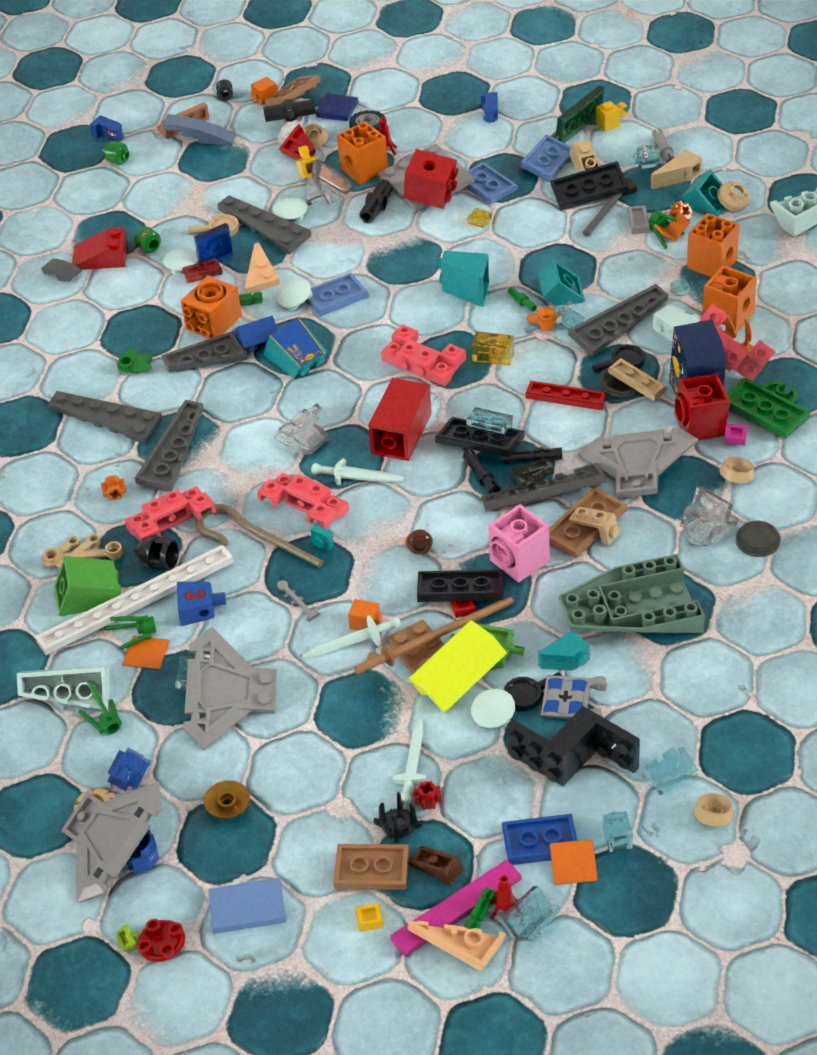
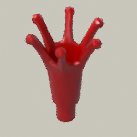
(384, 129)
(504, 899)

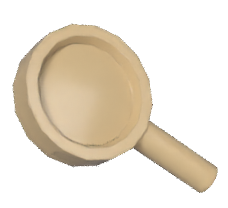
(216, 221)

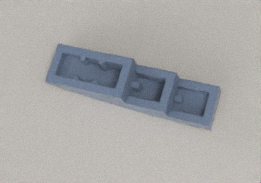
(205, 132)

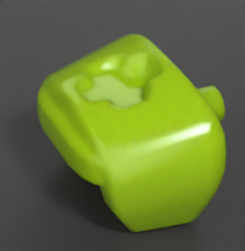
(126, 938)

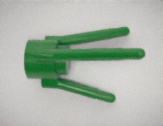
(661, 219)
(144, 625)
(108, 721)

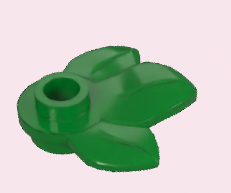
(134, 362)

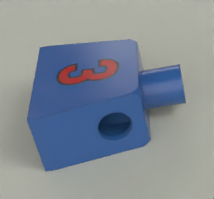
(197, 601)

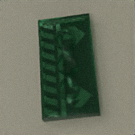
(579, 115)

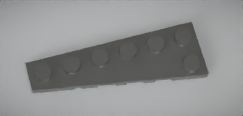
(282, 232)
(610, 324)
(133, 422)
(168, 455)
(585, 476)

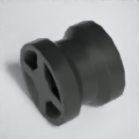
(221, 86)

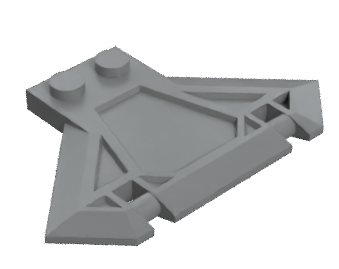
(638, 458)
(223, 688)
(109, 835)

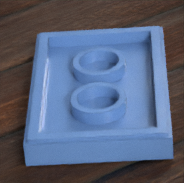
(547, 158)
(490, 184)
(337, 294)
(247, 905)

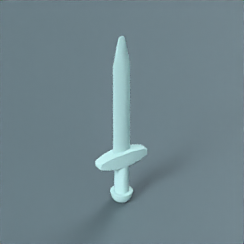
(371, 631)
(410, 776)

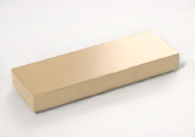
(637, 379)

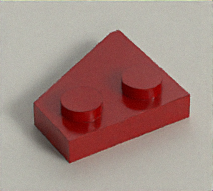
(294, 140)

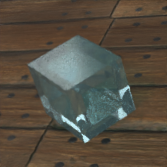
(617, 831)

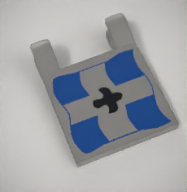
(568, 694)

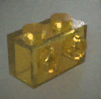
(493, 348)

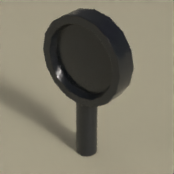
(627, 352)
(526, 692)

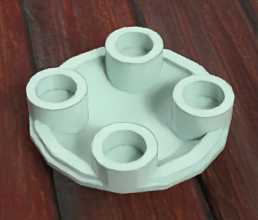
(290, 208)
(179, 258)
(294, 293)
(493, 708)

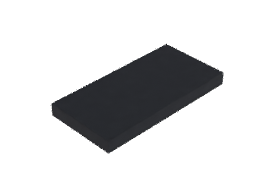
(589, 185)
(460, 435)
(460, 585)

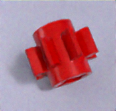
(427, 795)

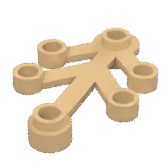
(54, 557)

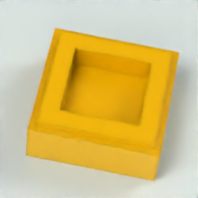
(369, 917)

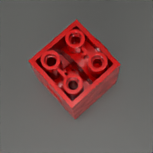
(430, 179)
(702, 406)

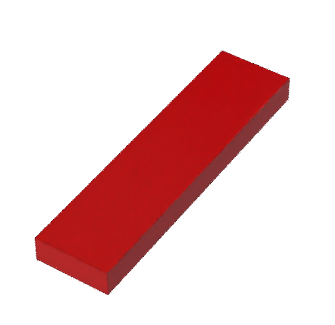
(566, 395)

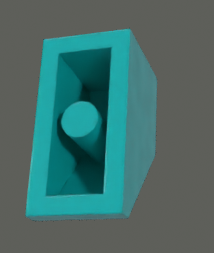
(565, 653)

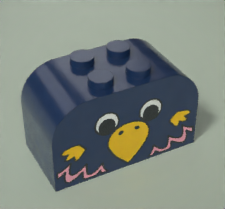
(696, 352)

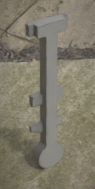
(283, 586)

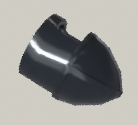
(157, 552)

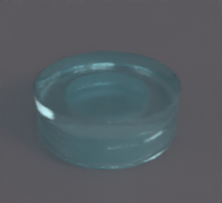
(679, 287)

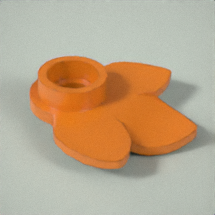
(545, 318)

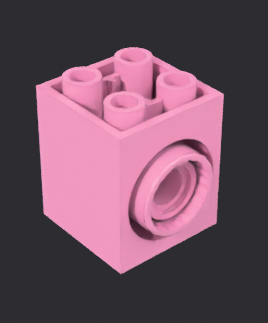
(519, 543)

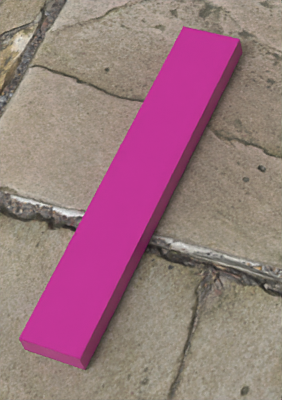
(454, 907)

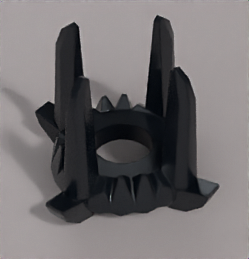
(394, 830)

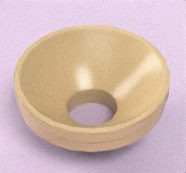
(732, 200)

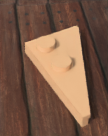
(260, 273)
(463, 943)

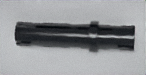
(521, 456)
(485, 477)

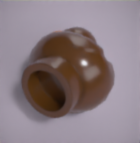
(419, 541)

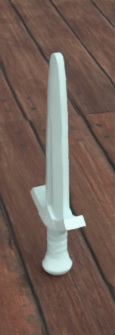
(345, 472)

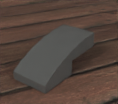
(61, 269)

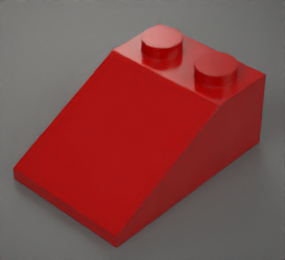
(102, 250)

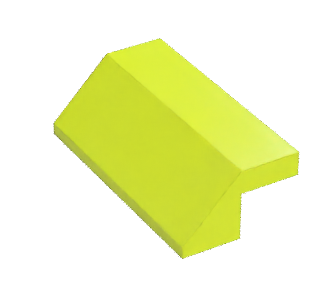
(457, 665)

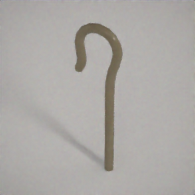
(253, 529)

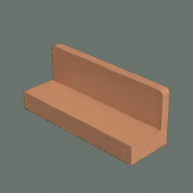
(198, 112)

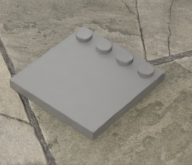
(396, 173)

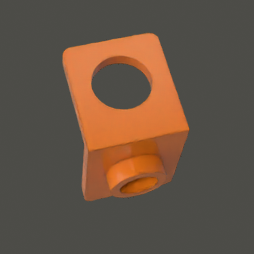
(674, 229)

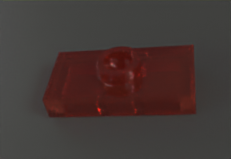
(201, 270)

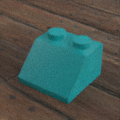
(703, 194)
(560, 285)

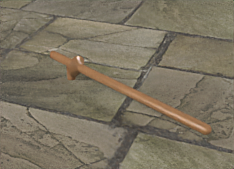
(388, 655)

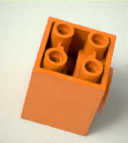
(362, 152)
(712, 244)
(732, 293)
(211, 307)

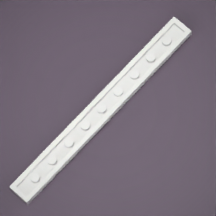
(133, 599)

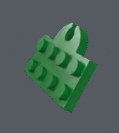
(768, 406)

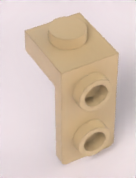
(602, 520)

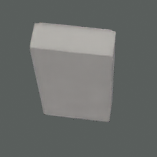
(638, 219)

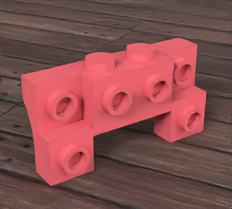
(737, 356)
(420, 359)
(305, 496)
(168, 511)

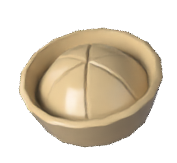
(316, 134)
(737, 470)
(714, 810)

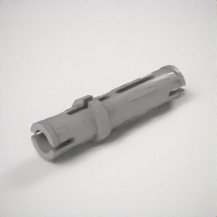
(666, 151)

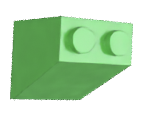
(85, 584)

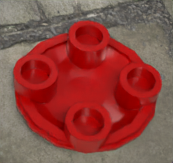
(161, 940)

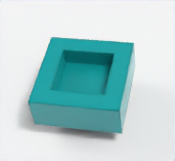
(322, 538)

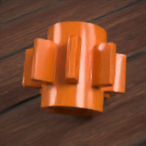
(682, 208)
(113, 487)

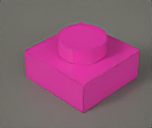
(736, 434)

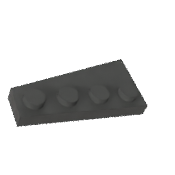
(208, 352)

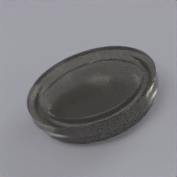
(614, 386)
(758, 539)

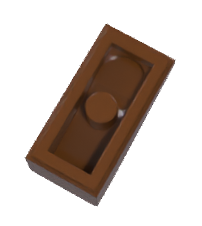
(437, 864)

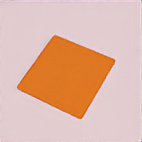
(146, 653)
(573, 862)

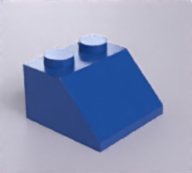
(255, 333)

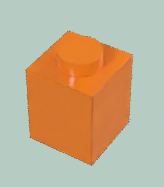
(263, 89)
(360, 610)

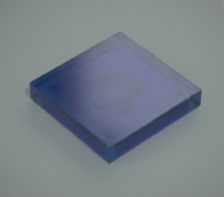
(337, 107)
(214, 243)

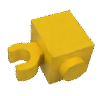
(609, 115)
(305, 164)

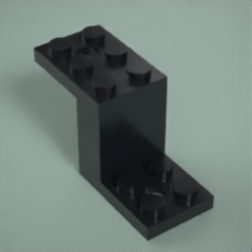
(573, 746)

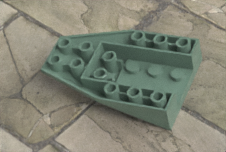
(635, 599)

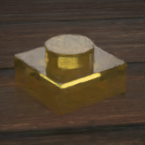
(479, 217)

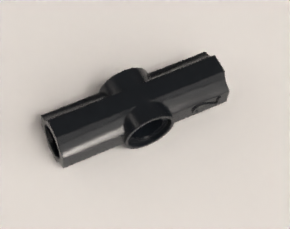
(281, 111)
(376, 201)

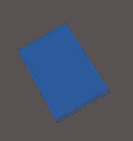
(531, 838)

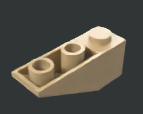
(583, 156)
(678, 170)

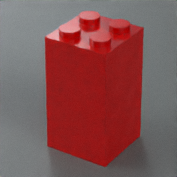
(400, 419)

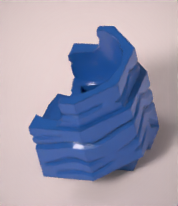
(128, 769)
(144, 855)

